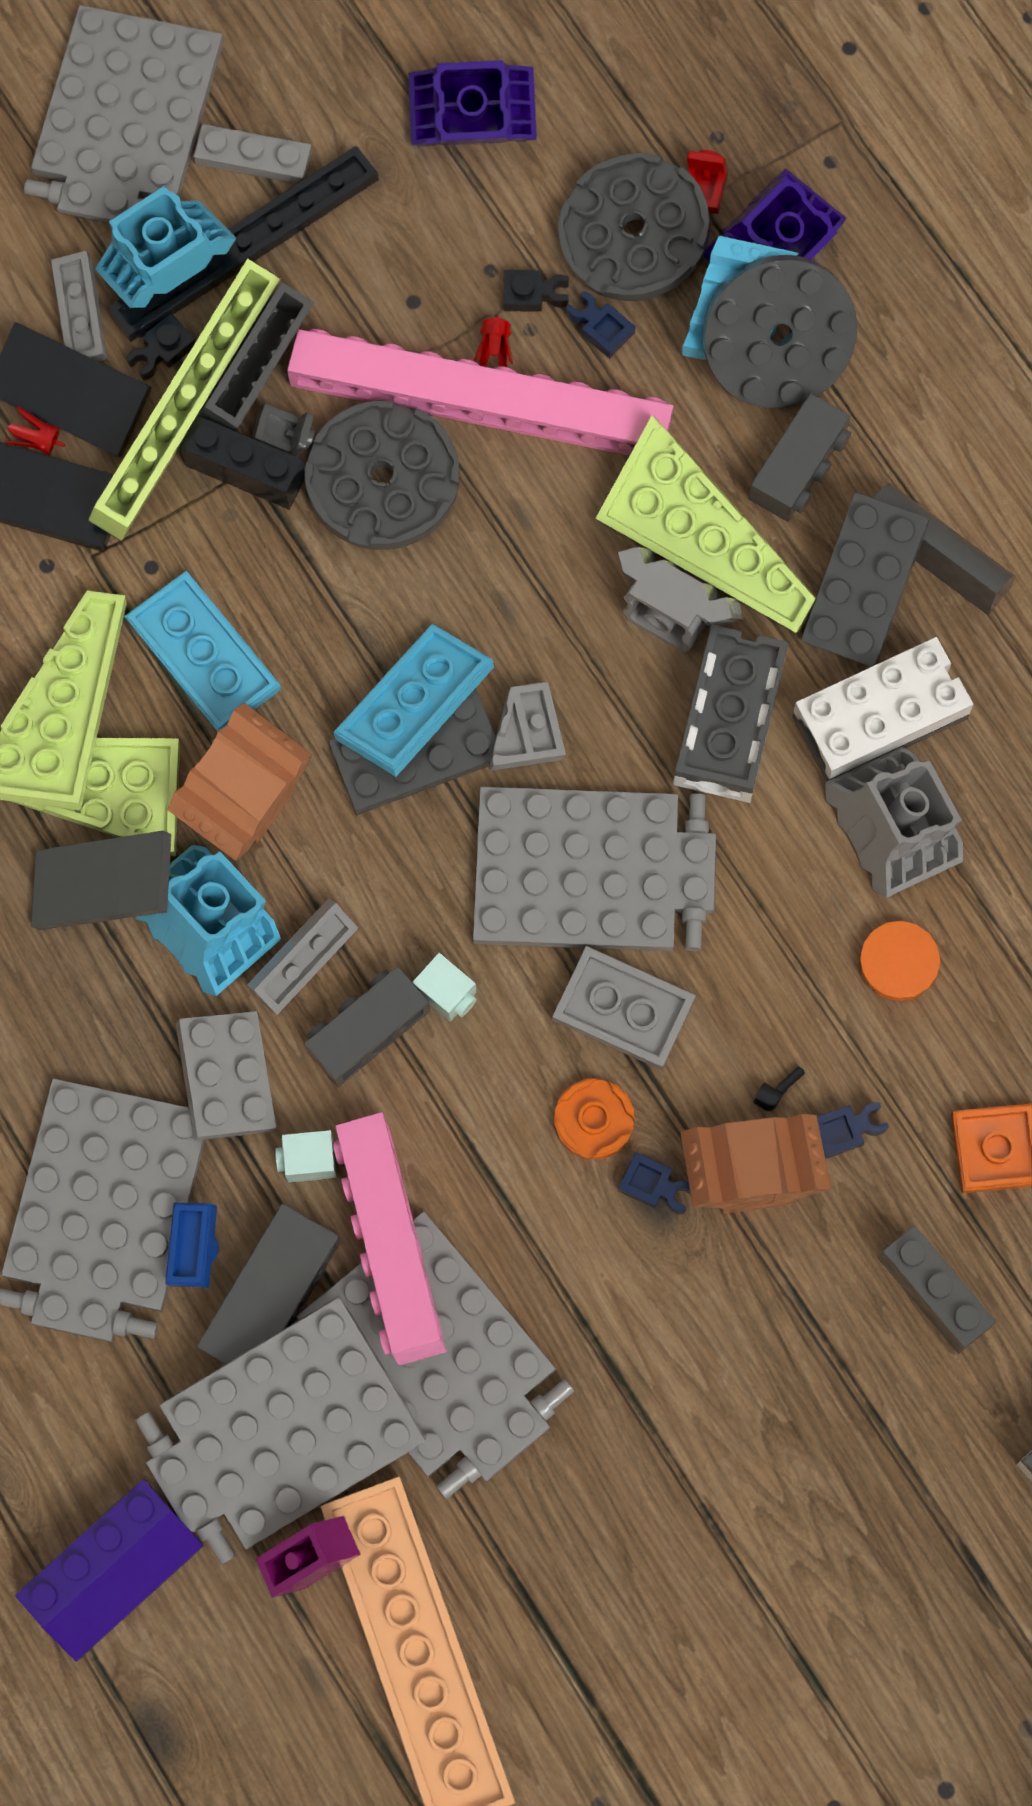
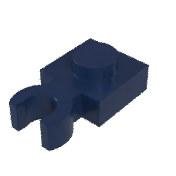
(603, 327)
(842, 1130)
(650, 1181)

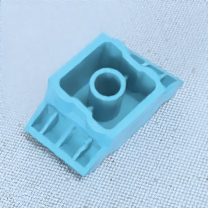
(160, 246)
(726, 261)
(212, 919)

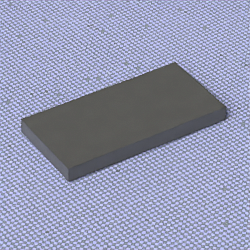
(101, 880)

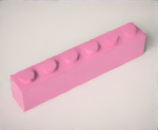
(390, 1240)

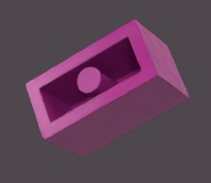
(308, 1556)

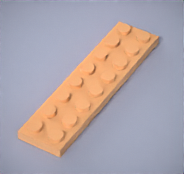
(418, 1652)

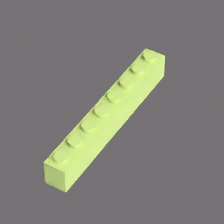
(184, 400)

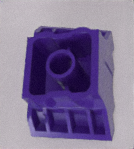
(472, 104)
(786, 218)

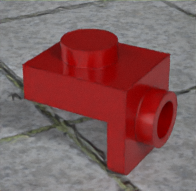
(711, 174)

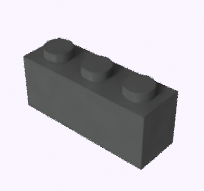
(800, 458)
(366, 1025)
(936, 1289)

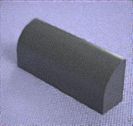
(257, 357)
(954, 557)
(271, 1285)

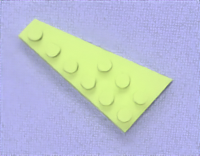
(686, 518)
(57, 718)
(128, 788)

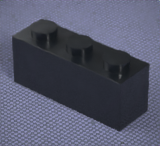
(243, 462)

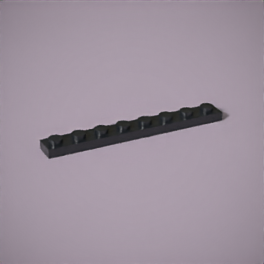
(257, 236)

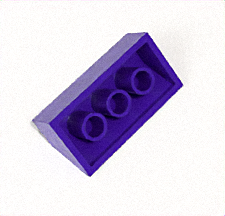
(109, 1570)

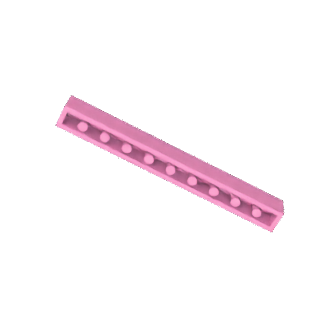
(472, 392)

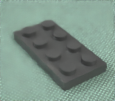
(865, 579)
(455, 750)

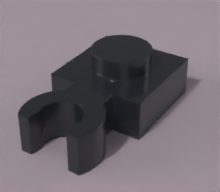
(526, 290)
(165, 343)

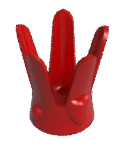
(494, 341)
(42, 440)

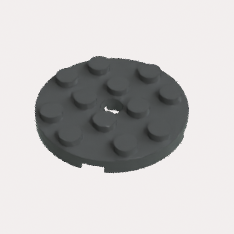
(628, 190)
(774, 293)
(376, 512)

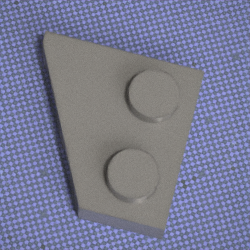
(527, 729)

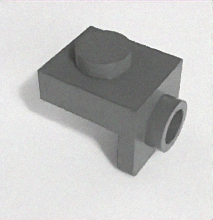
(283, 429)

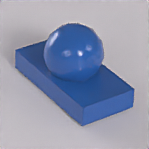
(192, 1245)

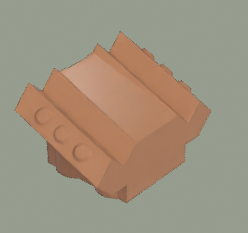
(240, 782)
(755, 1163)

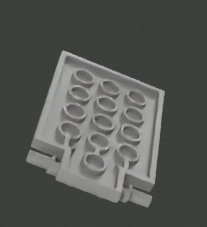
(123, 112)
(591, 869)
(100, 1210)
(476, 1389)
(279, 1430)

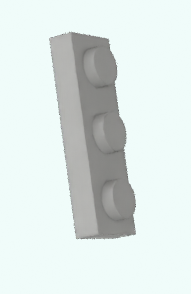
(252, 154)
(79, 305)
(302, 956)

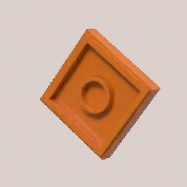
(994, 1147)

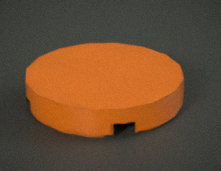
(899, 960)
(594, 1118)

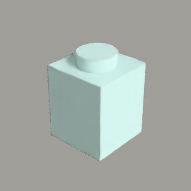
(446, 988)
(307, 1156)

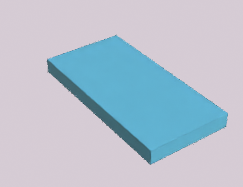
(202, 651)
(413, 700)

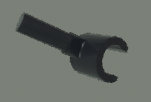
(769, 1097)

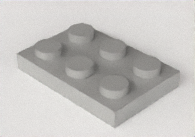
(623, 1007)
(225, 1075)

